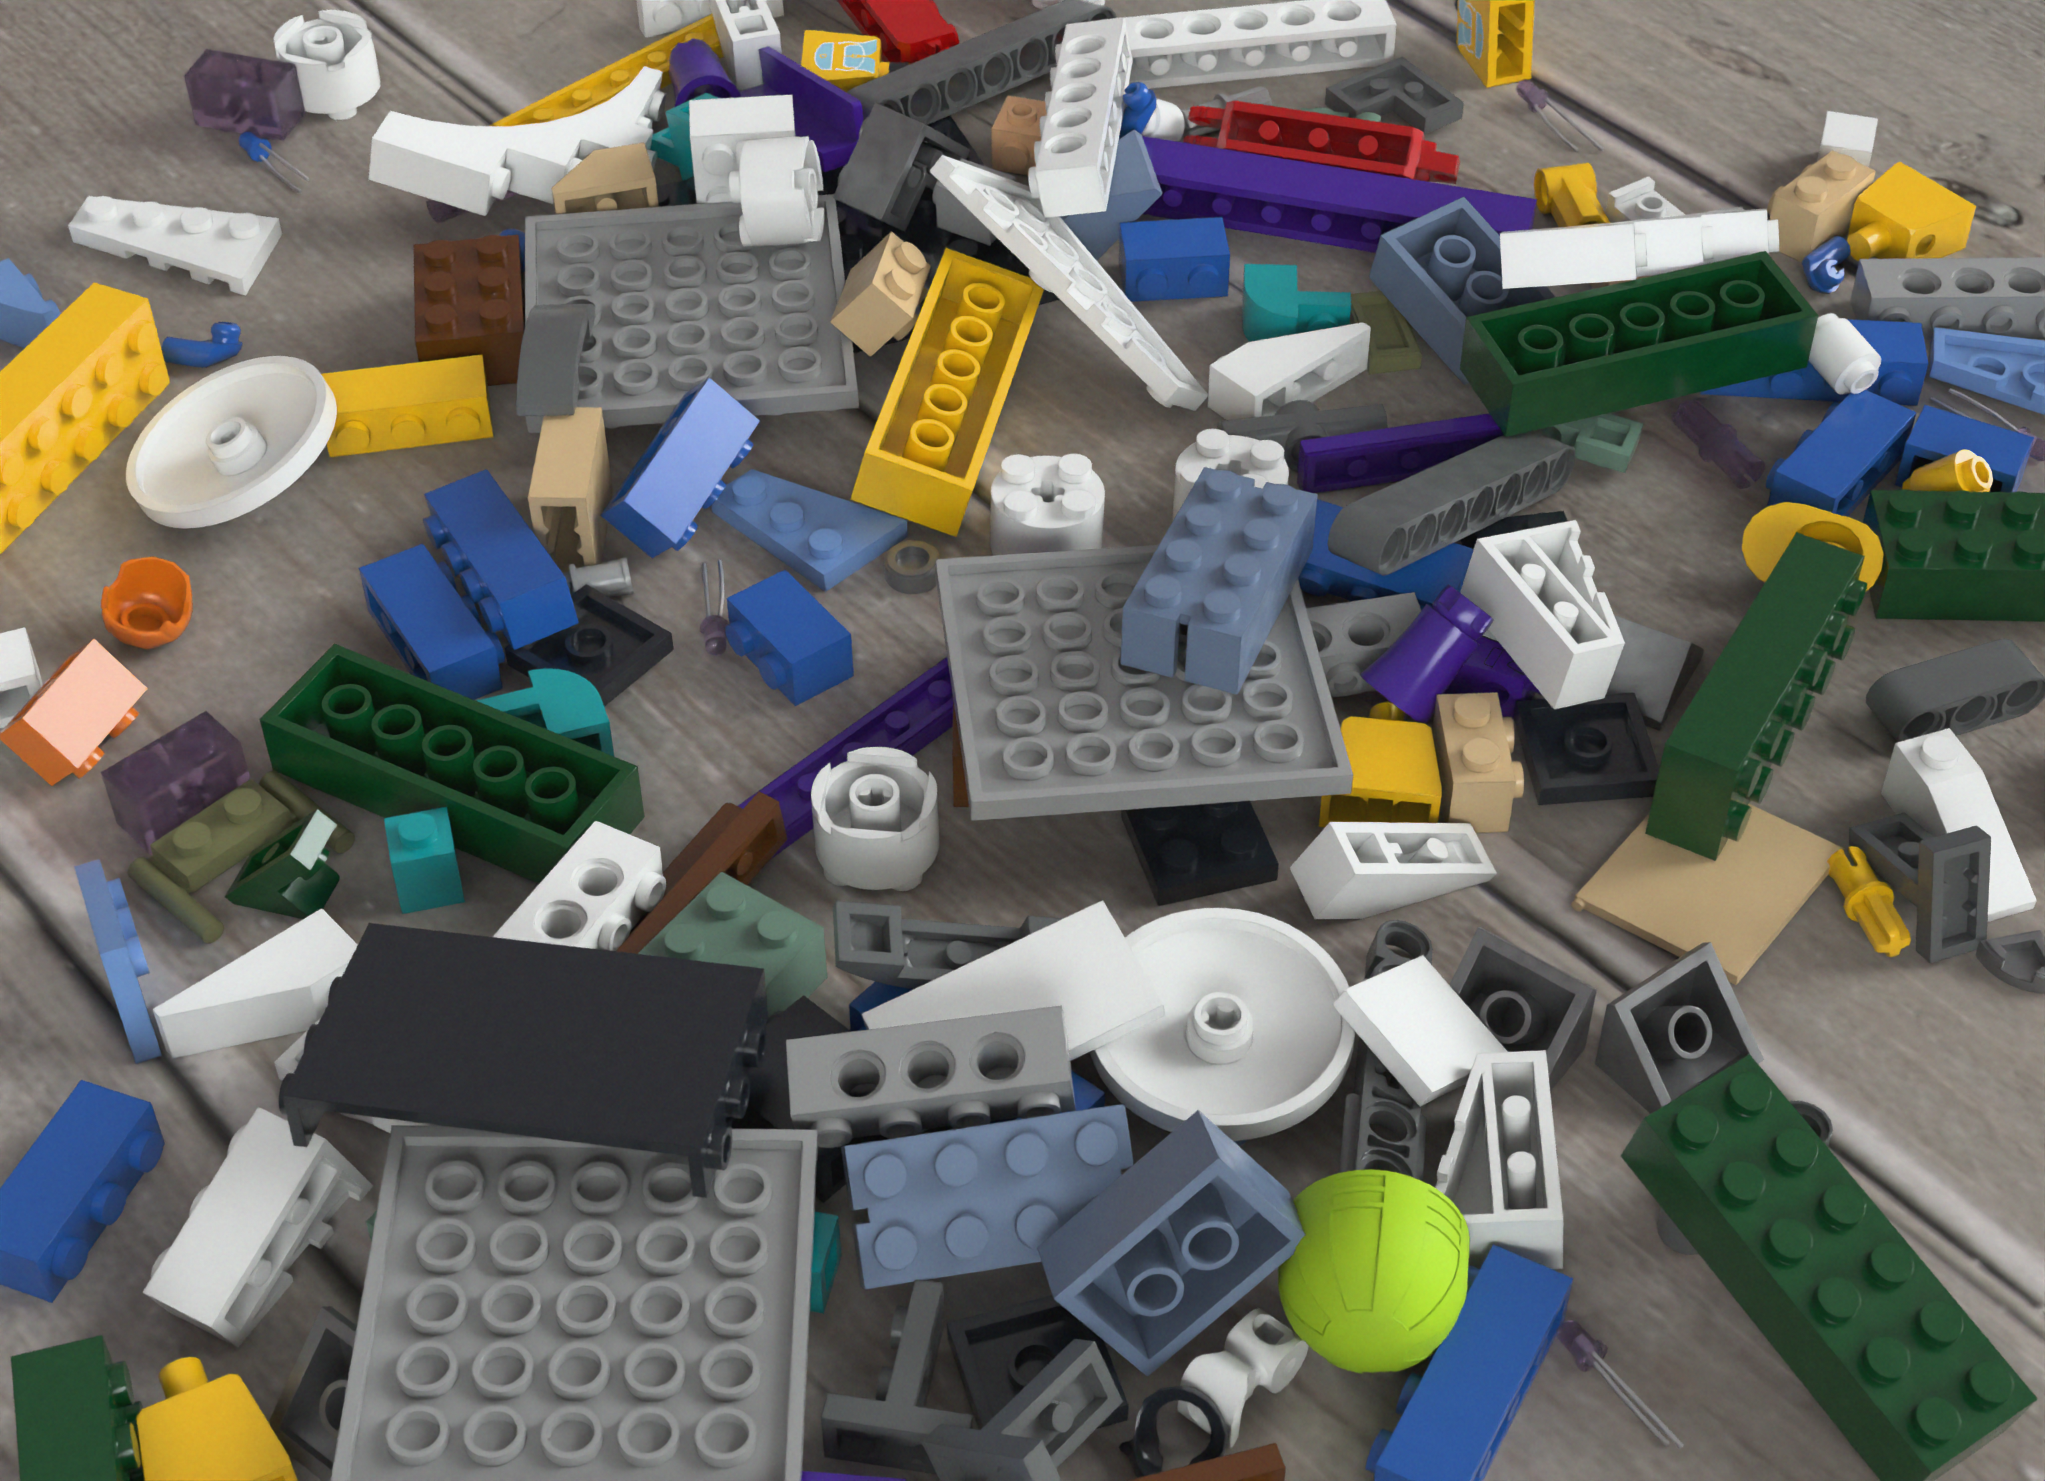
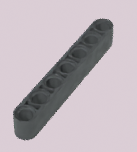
(979, 65)
(1450, 501)

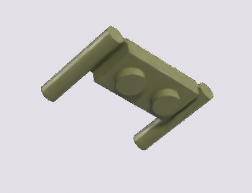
(220, 839)

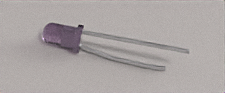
(1537, 100)
(2038, 447)
(714, 625)
(1591, 1354)

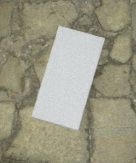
(1070, 963)

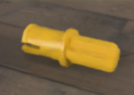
(1869, 902)

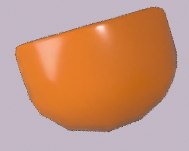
(147, 603)

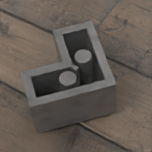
(893, 166)

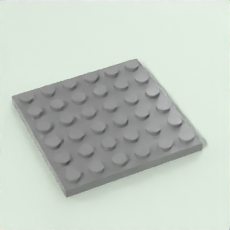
(693, 304)
(1069, 729)
(582, 1313)

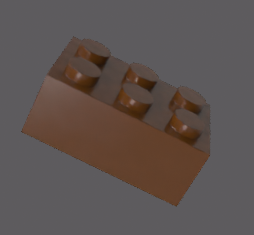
(471, 302)

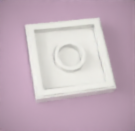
(1417, 1028)

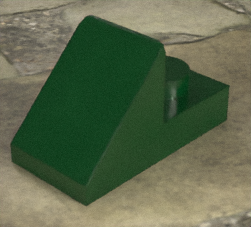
(289, 871)

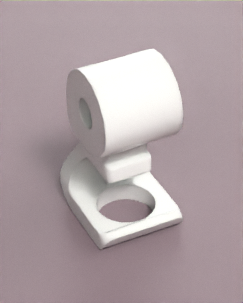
(1254, 1354)

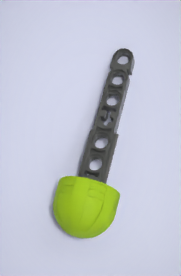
(1380, 1247)

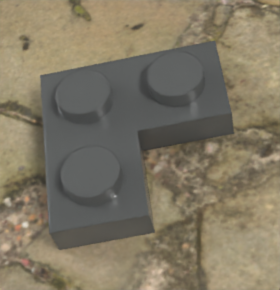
(1397, 89)

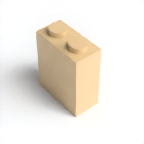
(571, 488)

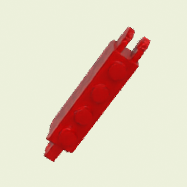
(906, 27)
(1325, 140)

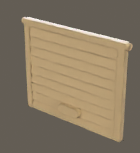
(1689, 899)

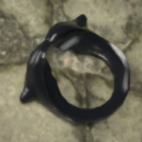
(1144, 1447)

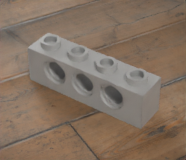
(1954, 294)
(1356, 635)
(899, 1057)

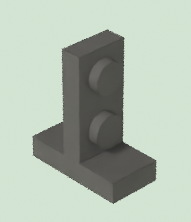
(1938, 874)
(896, 1422)
(1035, 1427)

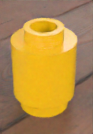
(1952, 473)

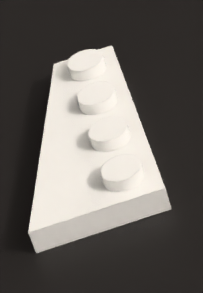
(194, 239)

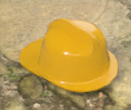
(1776, 525)

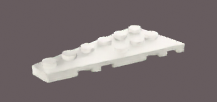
(1069, 271)

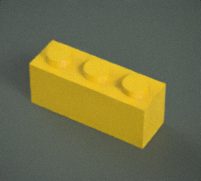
(409, 405)

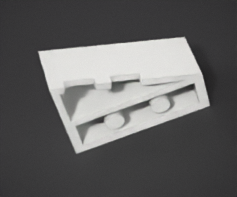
(1547, 610)
(1505, 1160)
(252, 1228)

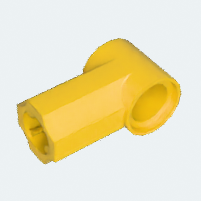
(1569, 195)

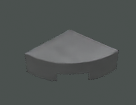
(2016, 959)

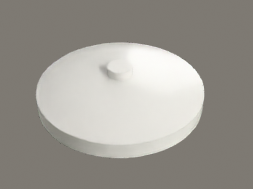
(231, 442)
(1242, 1028)

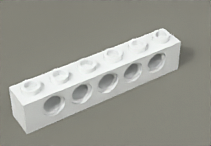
(1259, 41)
(1082, 119)
(586, 899)

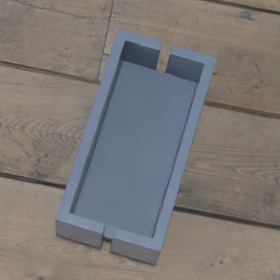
(1221, 574)
(978, 1192)

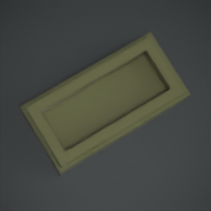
(1391, 336)

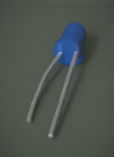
(259, 151)

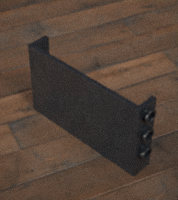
(536, 1044)

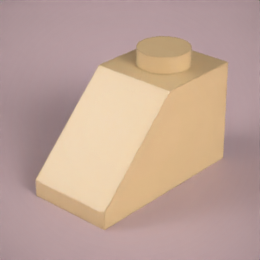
(608, 181)

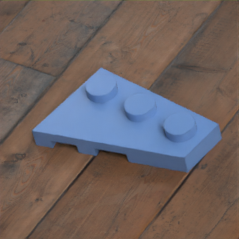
(1991, 365)
(808, 528)
(120, 955)

